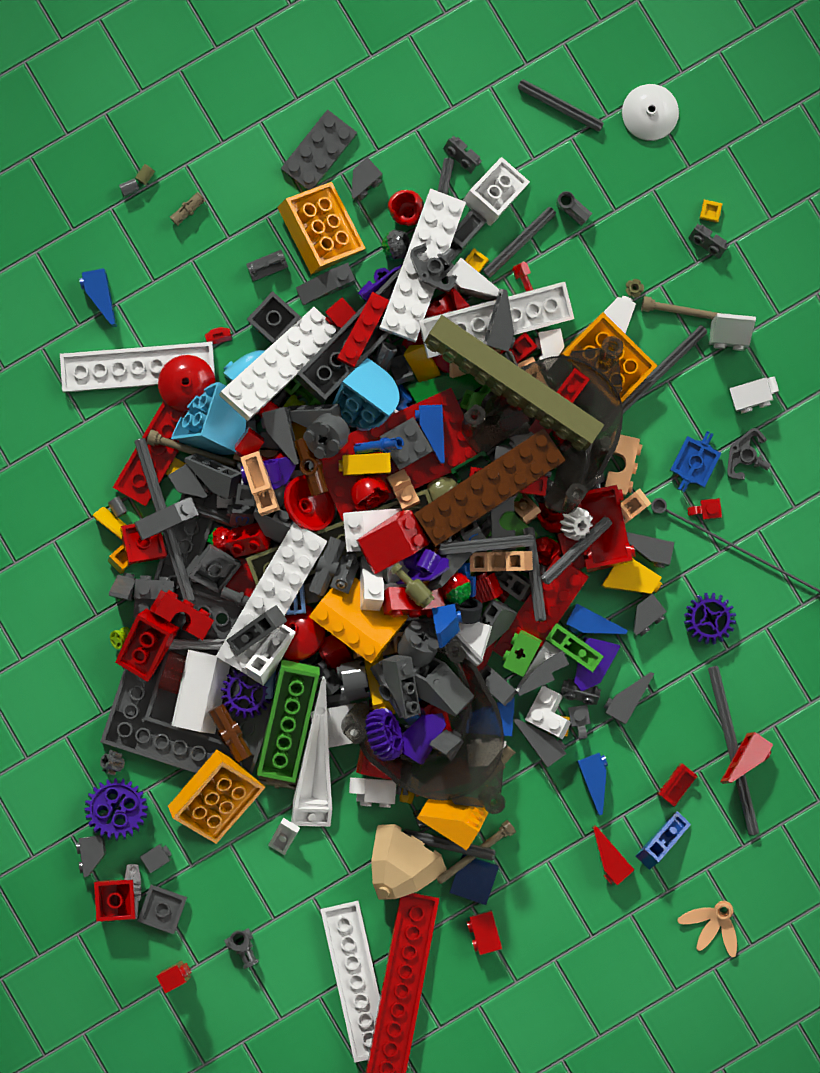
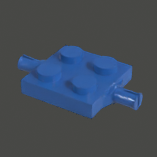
(695, 461)

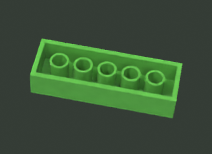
(288, 721)

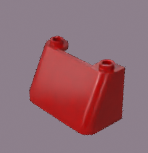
(613, 545)

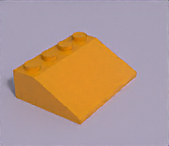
(320, 227)
(633, 361)
(362, 630)
(215, 797)
(453, 821)

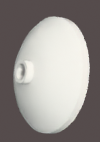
(648, 124)

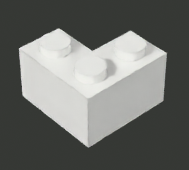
(543, 713)

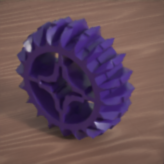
(705, 610)
(232, 700)
(384, 734)

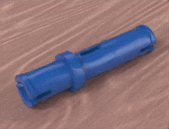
(383, 445)

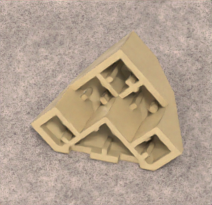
(402, 863)

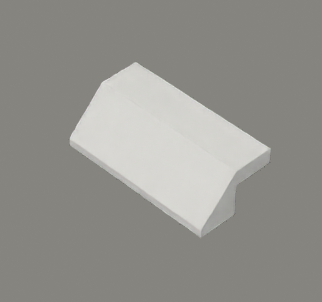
(200, 691)

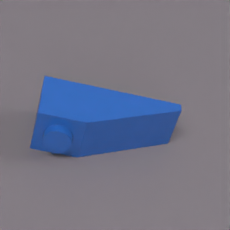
(97, 288)
(431, 424)
(588, 622)
(594, 775)
(663, 840)

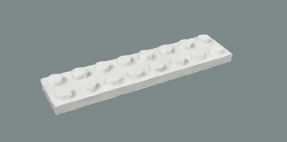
(410, 295)
(528, 312)
(278, 364)
(125, 366)
(276, 587)
(353, 974)

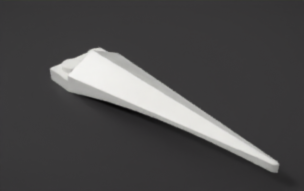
(313, 791)

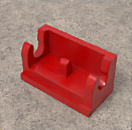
(677, 784)

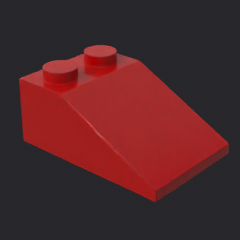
(392, 541)
(146, 644)

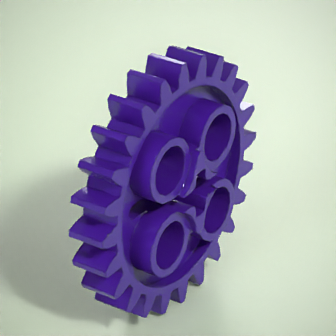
(132, 817)

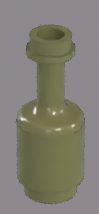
(414, 588)

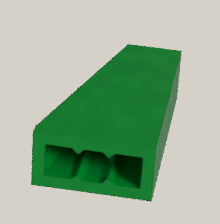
(431, 387)

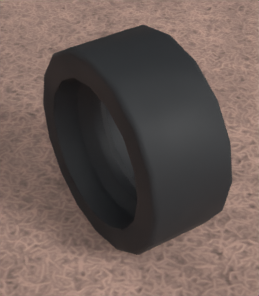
(469, 609)

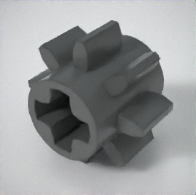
(112, 762)

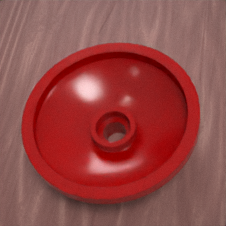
(175, 371)
(316, 510)
(308, 635)

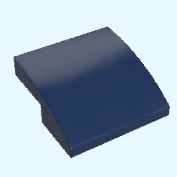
(475, 880)

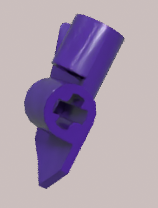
(369, 287)
(278, 470)
(425, 566)
(584, 677)
(420, 734)

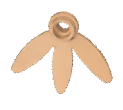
(717, 919)

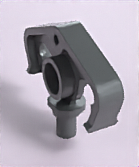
(429, 271)
(743, 453)

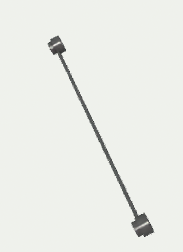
(659, 506)

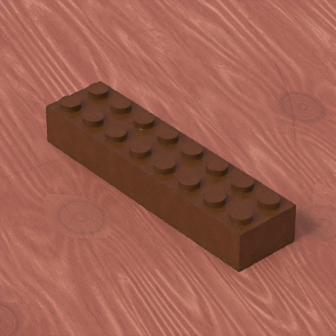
(489, 488)

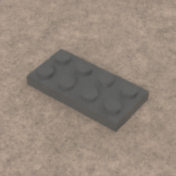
(319, 150)

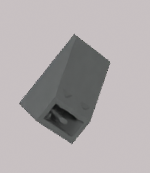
(441, 687)

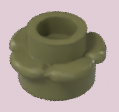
(639, 288)

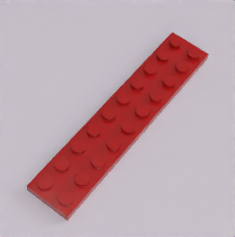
(402, 984)

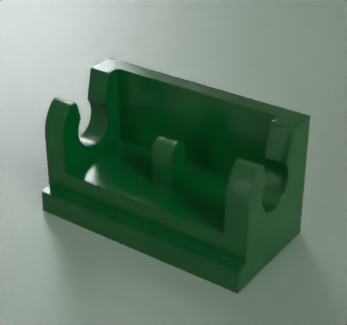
(462, 471)

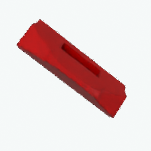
(218, 335)

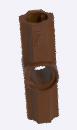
(314, 478)
(230, 733)

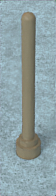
(649, 304)
(155, 438)
(505, 830)

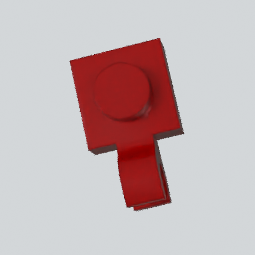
(708, 509)

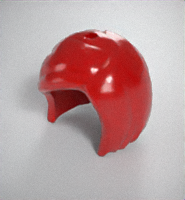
(403, 202)

